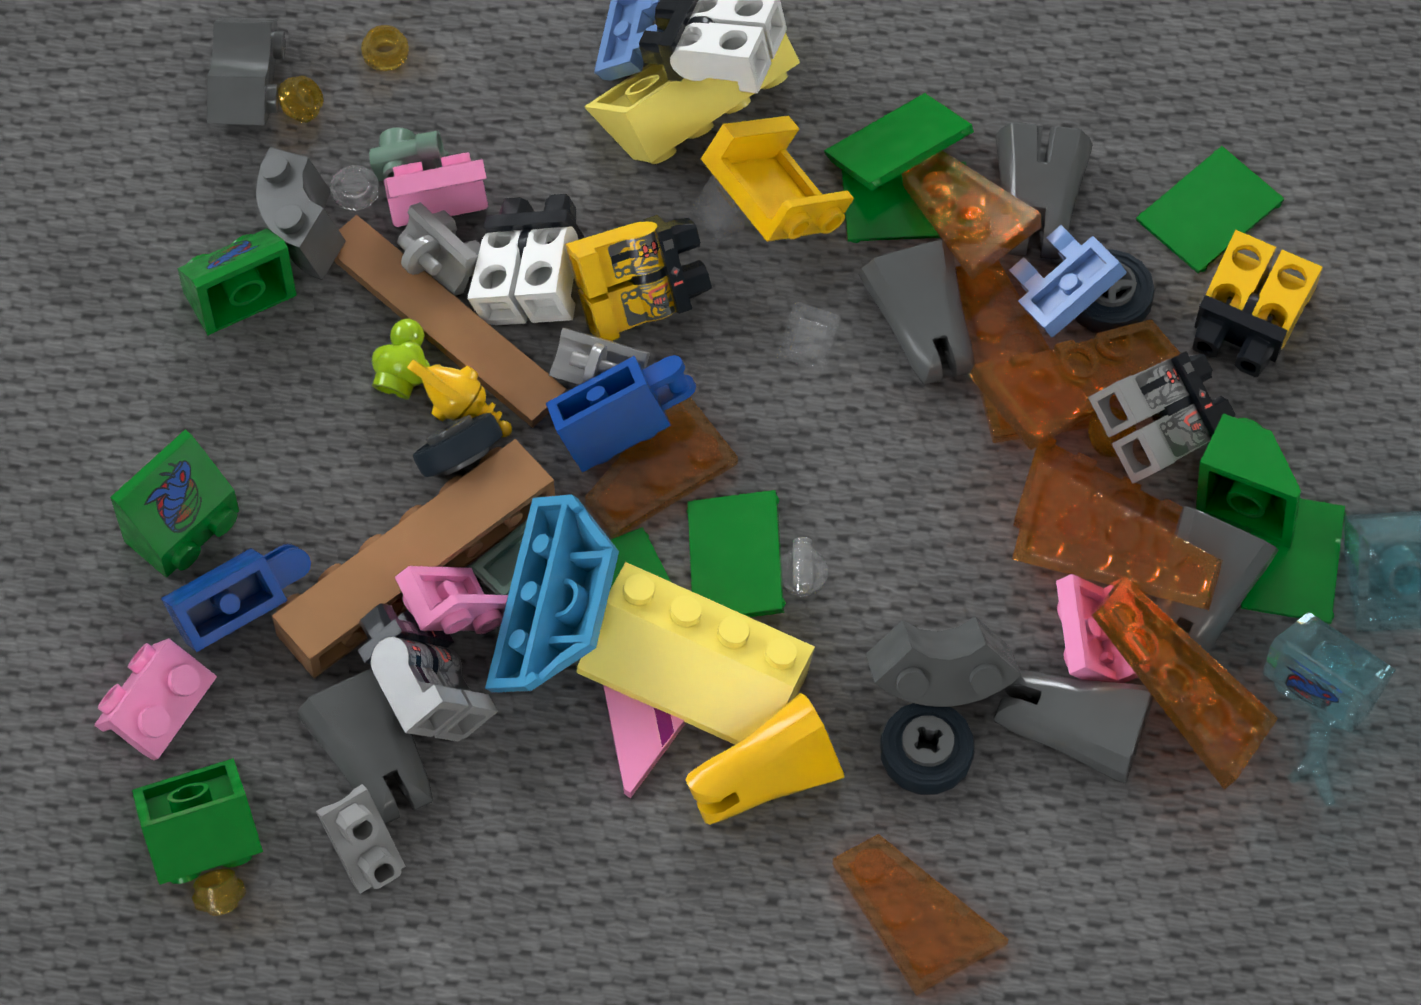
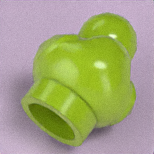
(392, 360)

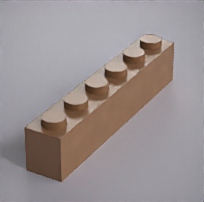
(447, 531)

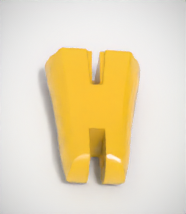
(772, 762)

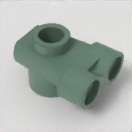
(403, 147)

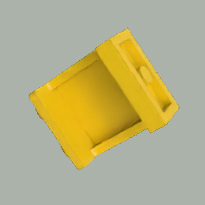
(768, 183)

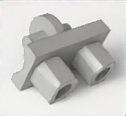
(435, 248)
(586, 356)
(362, 840)

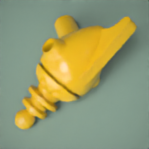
(456, 393)

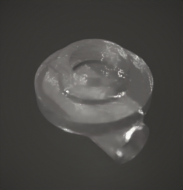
(803, 569)

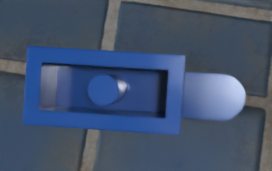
(618, 408)
(234, 593)

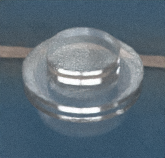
(354, 187)

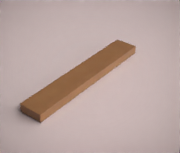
(447, 322)

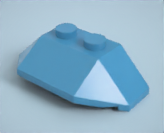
(553, 595)

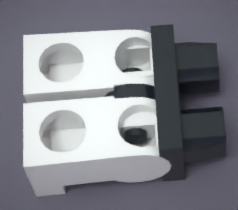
(715, 40)
(526, 264)

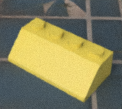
(657, 114)
(694, 657)

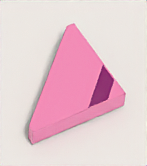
(639, 736)

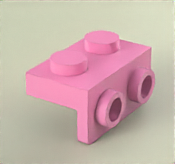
(452, 188)
(449, 600)
(1087, 648)
(155, 697)

